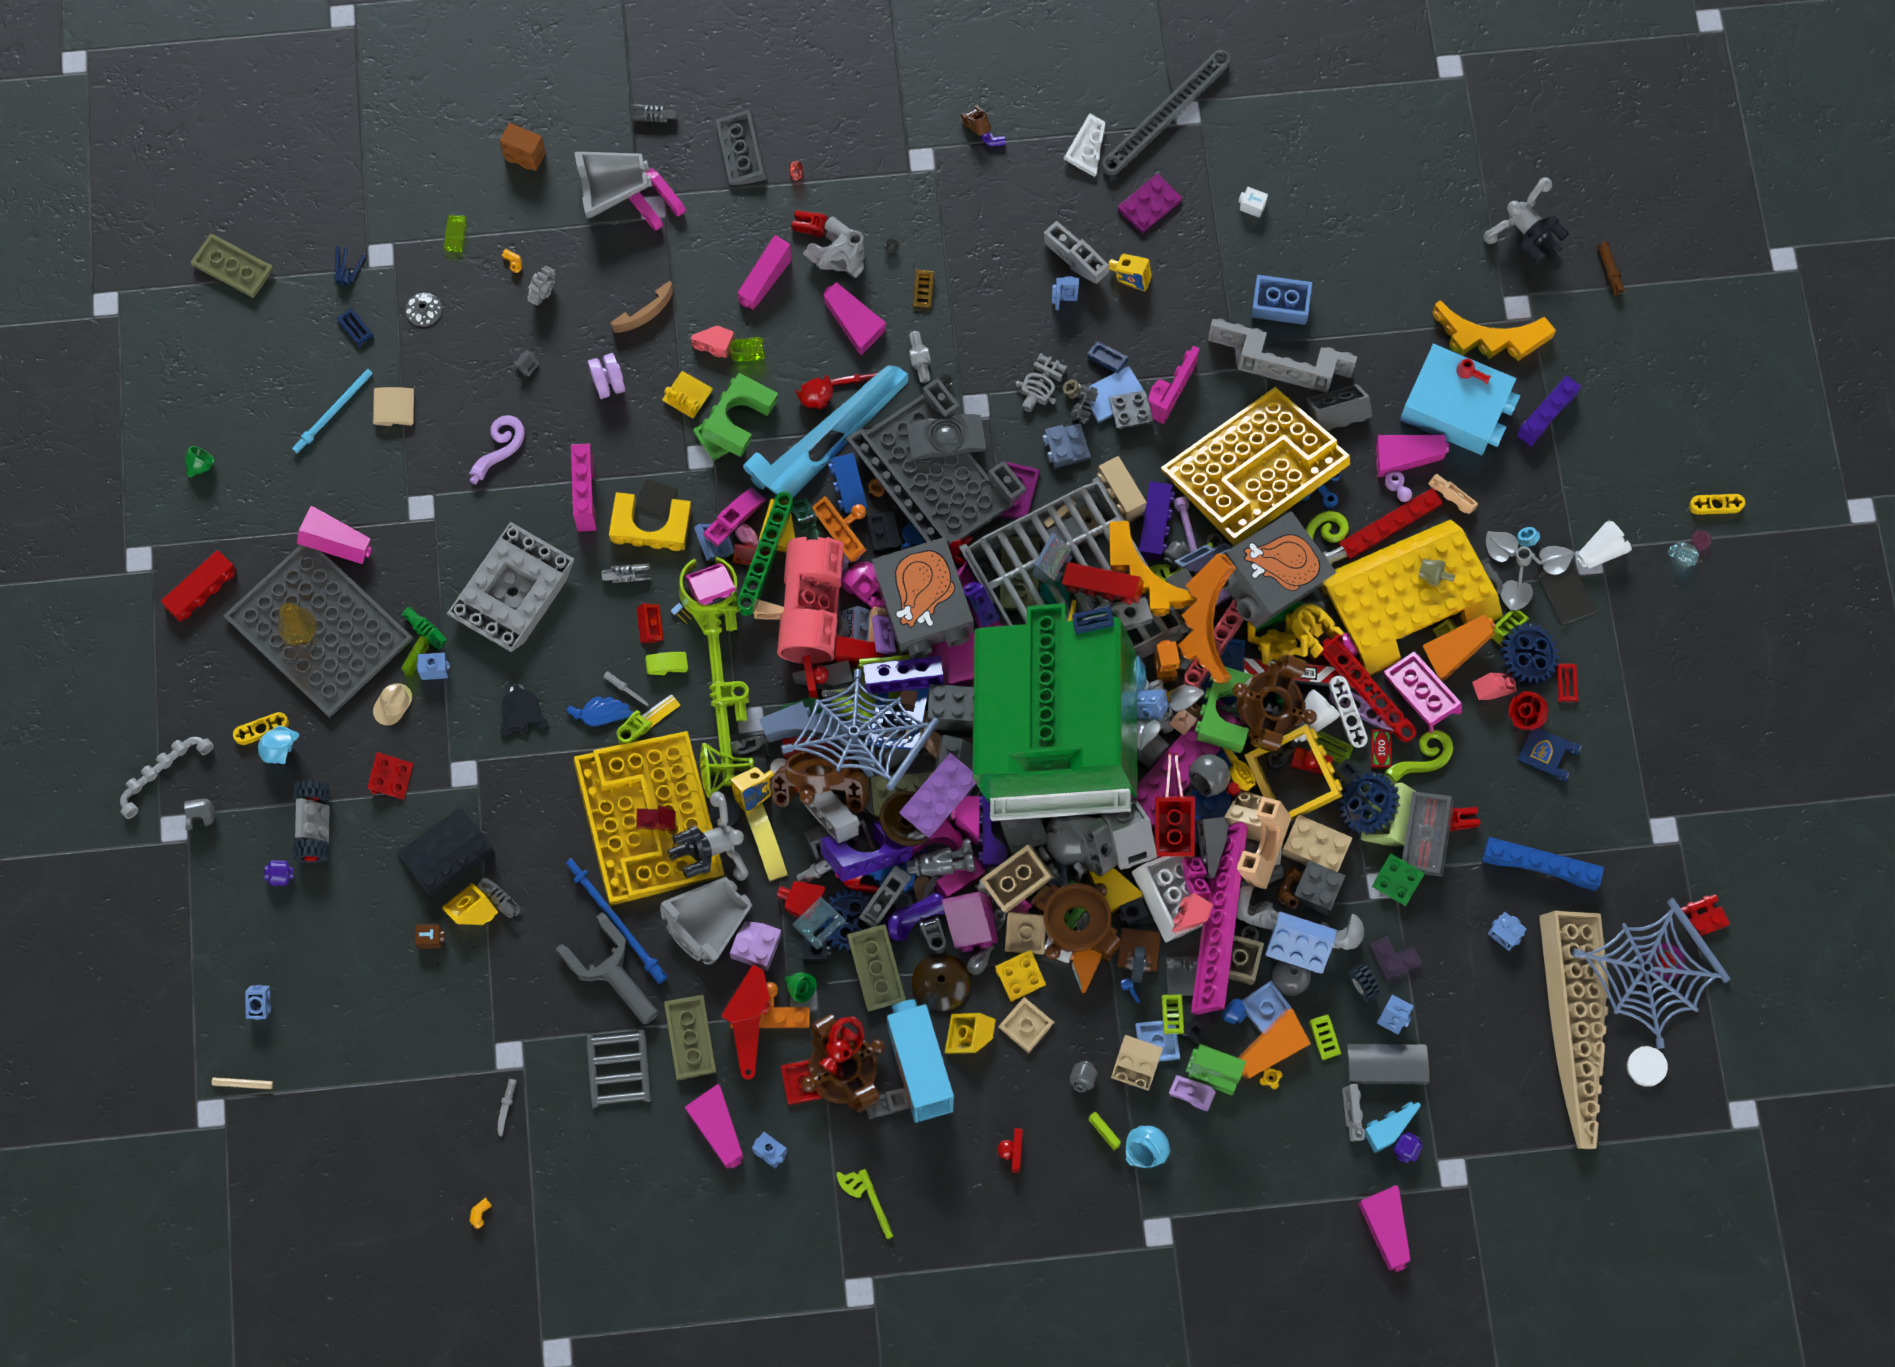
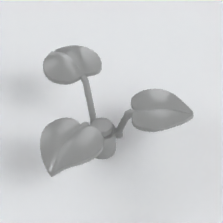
(1502, 545)
(1181, 699)

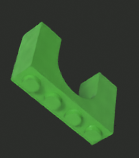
(741, 392)
(1212, 727)
(1215, 1069)

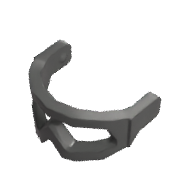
(736, 745)
(1080, 871)

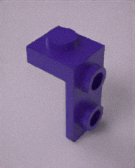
(981, 603)

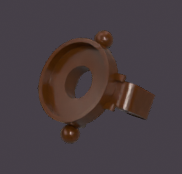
(1265, 730)
(816, 775)
(1099, 934)
(854, 1091)

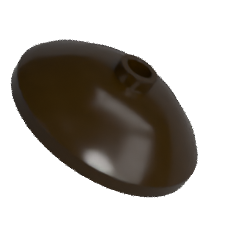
(892, 821)
(944, 995)

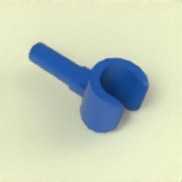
(1128, 984)

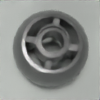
(1209, 775)

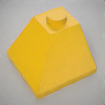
(470, 907)
(969, 1032)

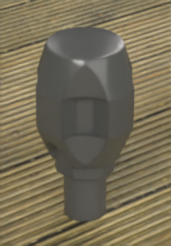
(979, 961)

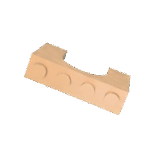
(1258, 867)

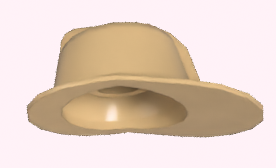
(392, 704)

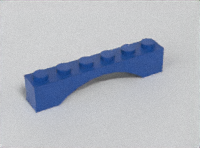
(1571, 870)

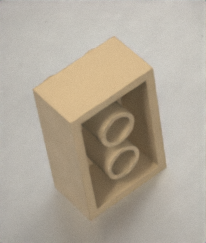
(1122, 489)
(1316, 843)
(1017, 878)

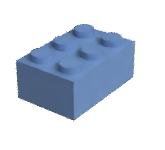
(1281, 299)
(1301, 942)

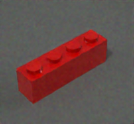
(1103, 583)
(199, 586)

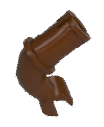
(1284, 894)

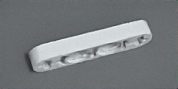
(1351, 710)

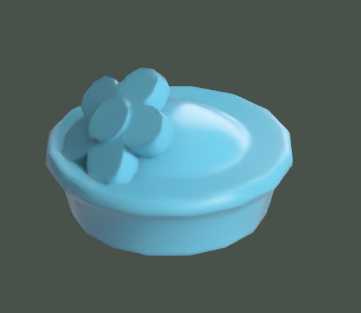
(1528, 537)

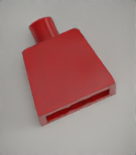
(800, 897)

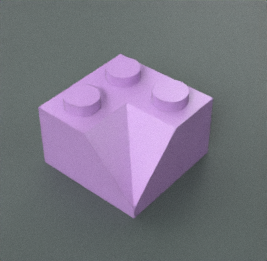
(756, 944)

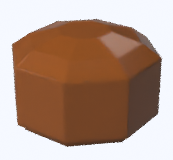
(875, 488)

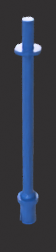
(650, 963)

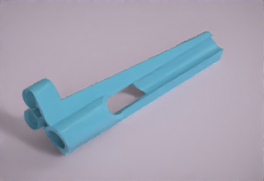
(795, 468)

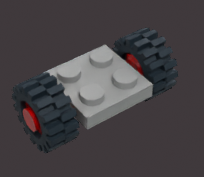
(311, 822)

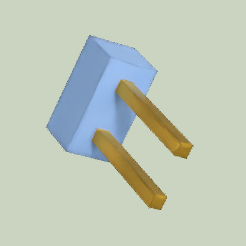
(676, 609)

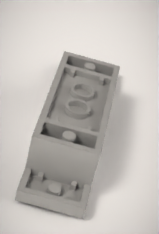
(1282, 369)

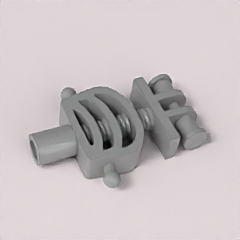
(1034, 389)

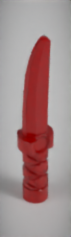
(853, 379)

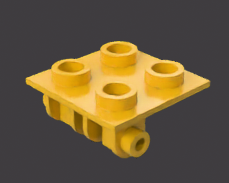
(687, 394)
(1020, 975)

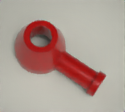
(1468, 372)

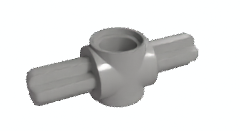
(919, 357)

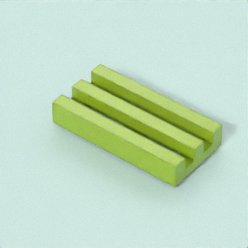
(1105, 1131)

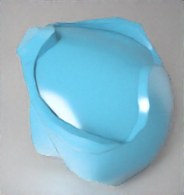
(276, 744)
(1147, 1147)

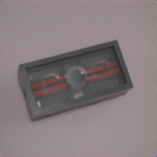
(1428, 832)

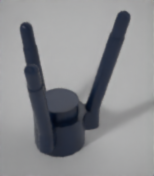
(342, 274)

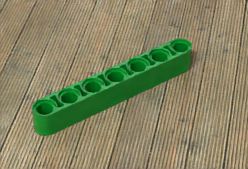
(761, 561)

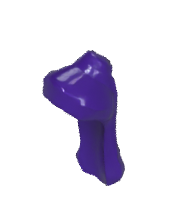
(903, 919)

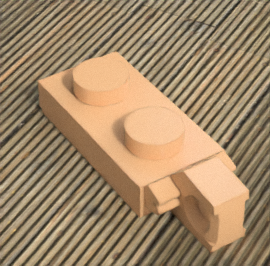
(1454, 494)

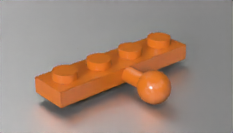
(840, 528)
(784, 1016)

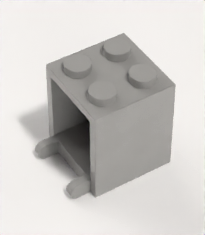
(1131, 836)

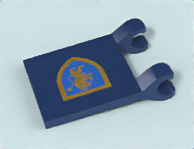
(1545, 752)

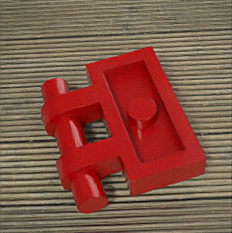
(1707, 922)

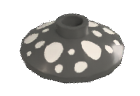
(425, 316)

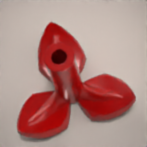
(954, 549)

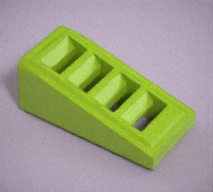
(1500, 631)
(1172, 999)
(1324, 1019)

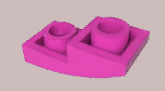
(1194, 877)

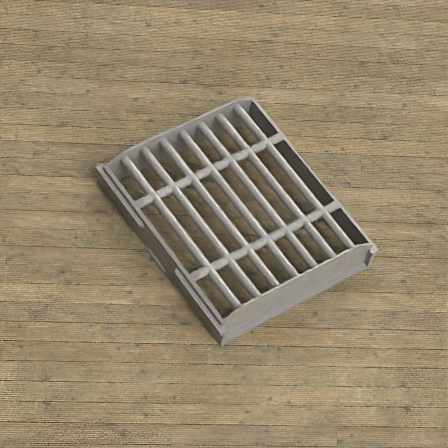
(1143, 649)

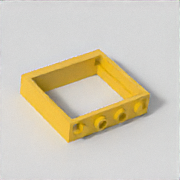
(1326, 768)

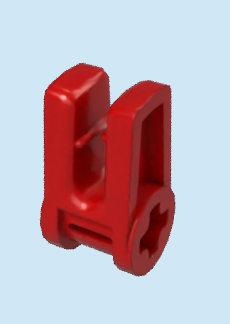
(811, 223)
(1457, 823)

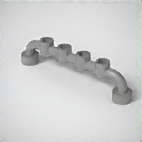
(164, 761)

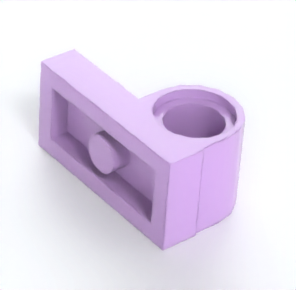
(1193, 1092)

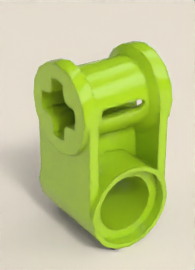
(635, 726)

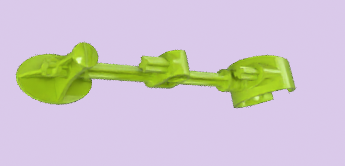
(722, 692)

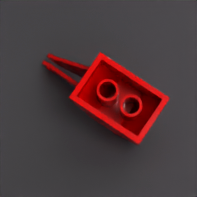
(1174, 819)
(744, 1013)

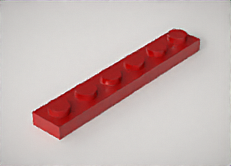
(1391, 523)

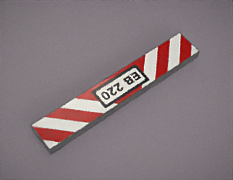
(1313, 674)

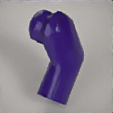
(993, 141)

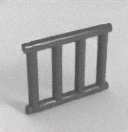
(643, 1075)

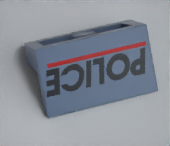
(858, 622)

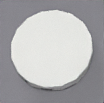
(1647, 1066)

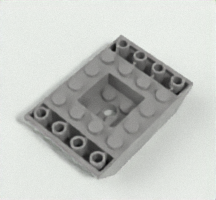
(515, 562)

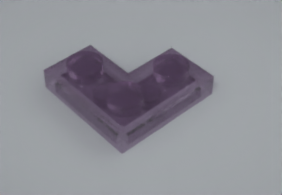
(1393, 963)

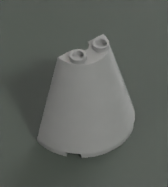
(610, 178)
(705, 918)

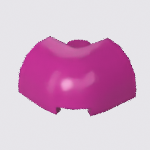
(860, 581)

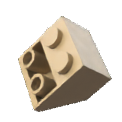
(1244, 810)
(1136, 1062)

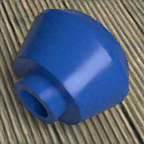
(1234, 1012)

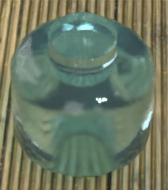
(1683, 554)

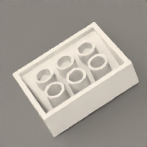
(1163, 890)

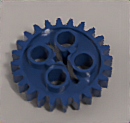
(1530, 637)
(1358, 818)
(842, 905)

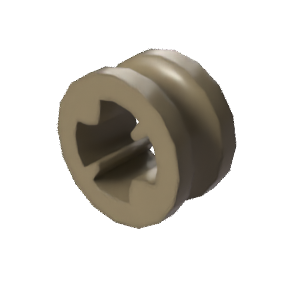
(1070, 384)

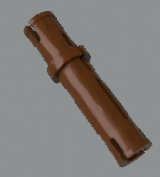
(1613, 274)

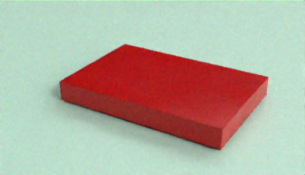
(793, 1076)

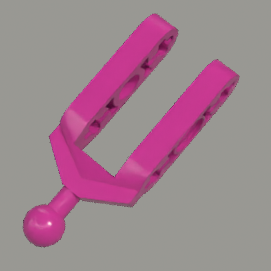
(667, 195)

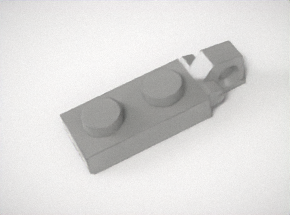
(1353, 1114)

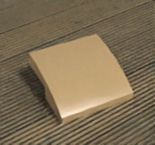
(393, 406)

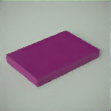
(1029, 478)

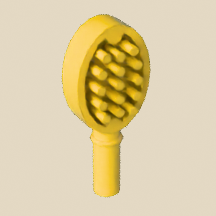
(1240, 772)

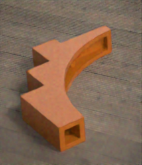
(1200, 642)

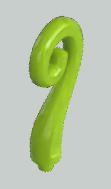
(1328, 516)
(1400, 769)

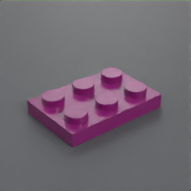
(1149, 203)

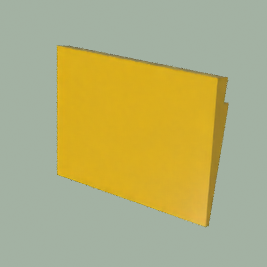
(1264, 442)
(642, 776)

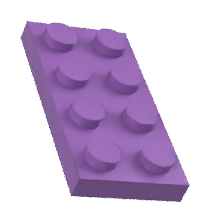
(939, 795)

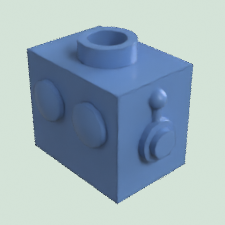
(433, 666)
(1151, 704)
(1507, 931)
(258, 1002)
(1395, 1014)
(772, 1157)

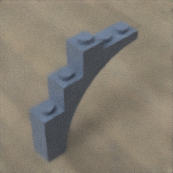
(793, 720)

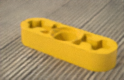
(1731, 508)
(257, 736)

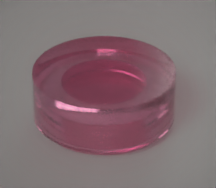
(1701, 540)

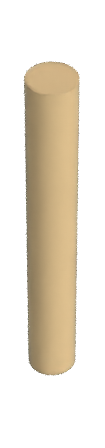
(242, 1083)

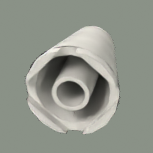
(1603, 546)
(1325, 713)

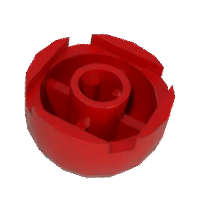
(816, 393)
(1528, 711)

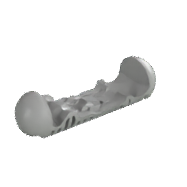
(1265, 916)

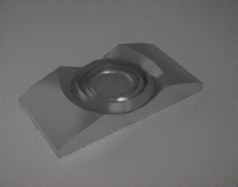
(946, 436)

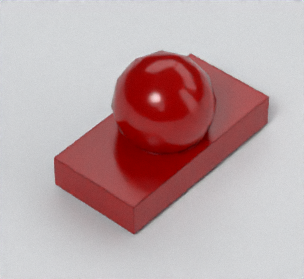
(814, 675)
(1307, 761)
(1008, 1149)

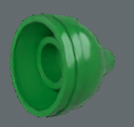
(197, 461)
(801, 986)

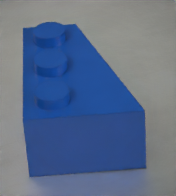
(847, 482)

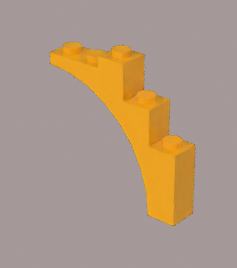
(1491, 341)
(1125, 558)

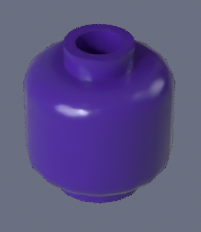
(278, 873)
(1408, 1147)

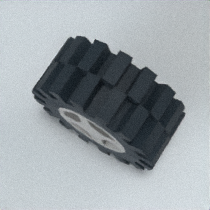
(1364, 982)

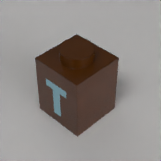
(429, 936)

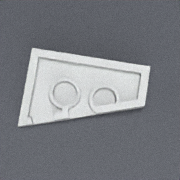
(1086, 146)

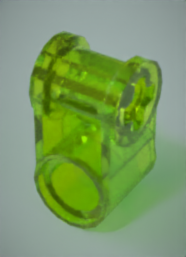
(748, 349)

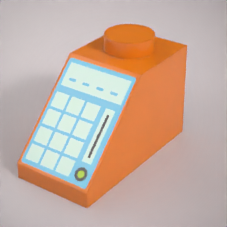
(1084, 967)

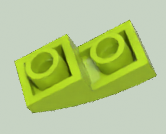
(666, 662)

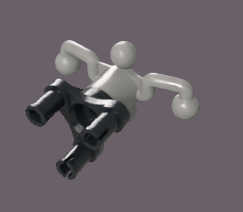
(1531, 225)
(710, 843)

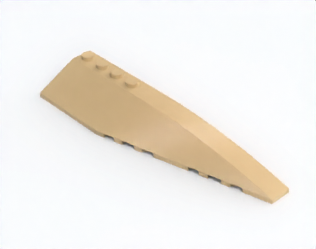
(1577, 1014)

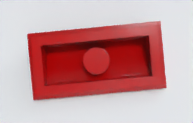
(649, 623)

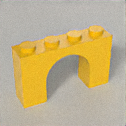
(671, 536)

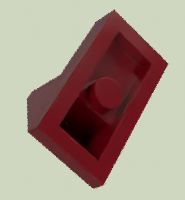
(656, 819)

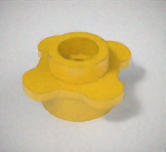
(1276, 1074)

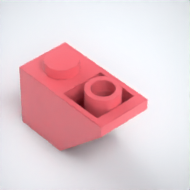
(714, 340)
(1494, 686)
(1193, 913)

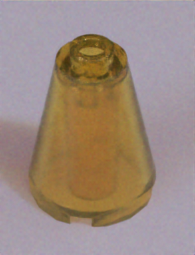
(296, 624)

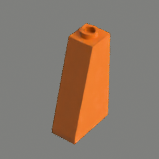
(1457, 646)
(1274, 1044)

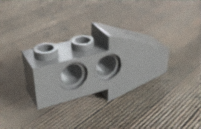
(1076, 253)
(1141, 611)

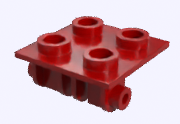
(389, 776)

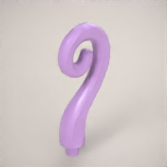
(484, 463)

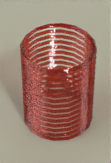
(796, 175)

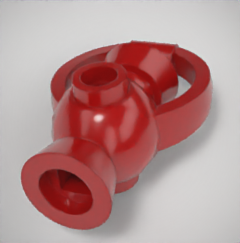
(839, 1048)

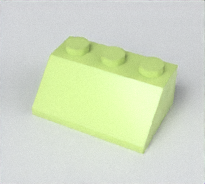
(1396, 832)

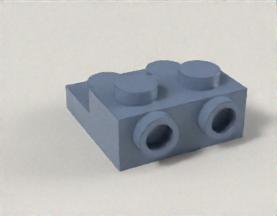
(1066, 445)

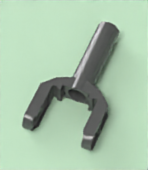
(613, 972)

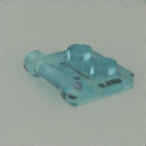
(814, 918)

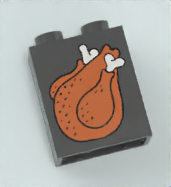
(1275, 570)
(923, 598)

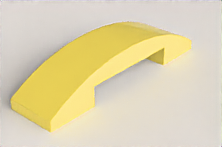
(766, 843)

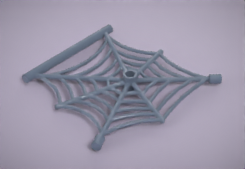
(854, 733)
(1675, 908)

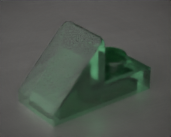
(804, 514)

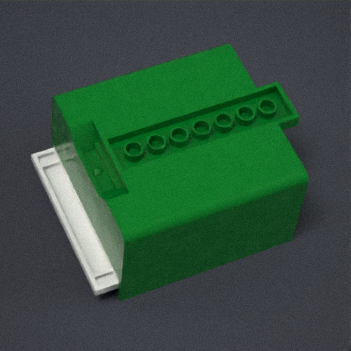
(1054, 717)

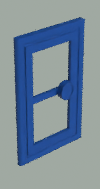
(919, 711)

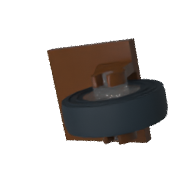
(1139, 952)

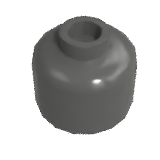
(1175, 551)
(1083, 1076)

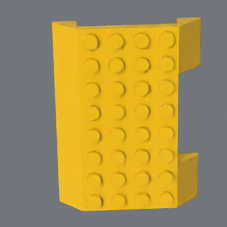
(1386, 600)

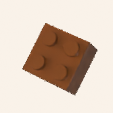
(522, 147)

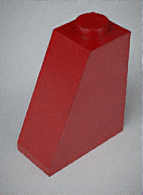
(854, 649)

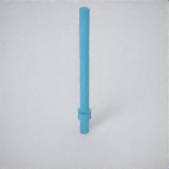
(307, 437)

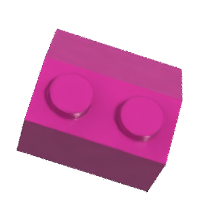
(967, 817)

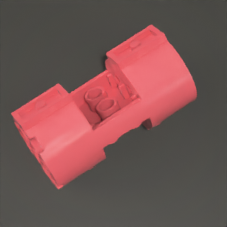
(811, 600)

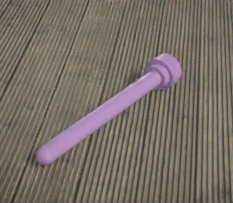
(1181, 505)

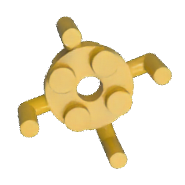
(1278, 643)

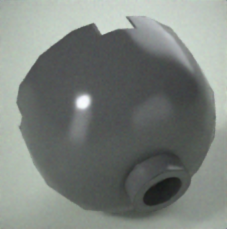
(1290, 978)

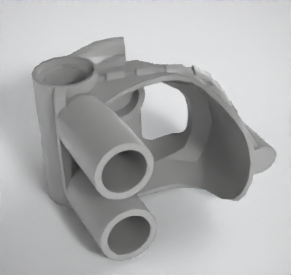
(845, 252)

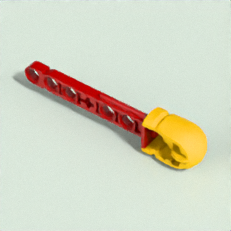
(1314, 619)

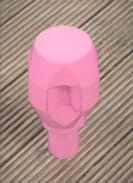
(747, 535)

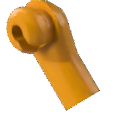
(515, 260)
(476, 1213)

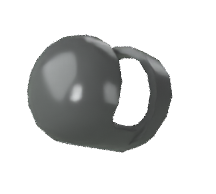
(198, 810)

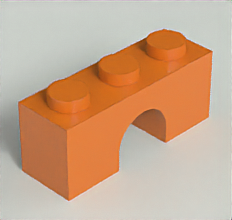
(1166, 661)

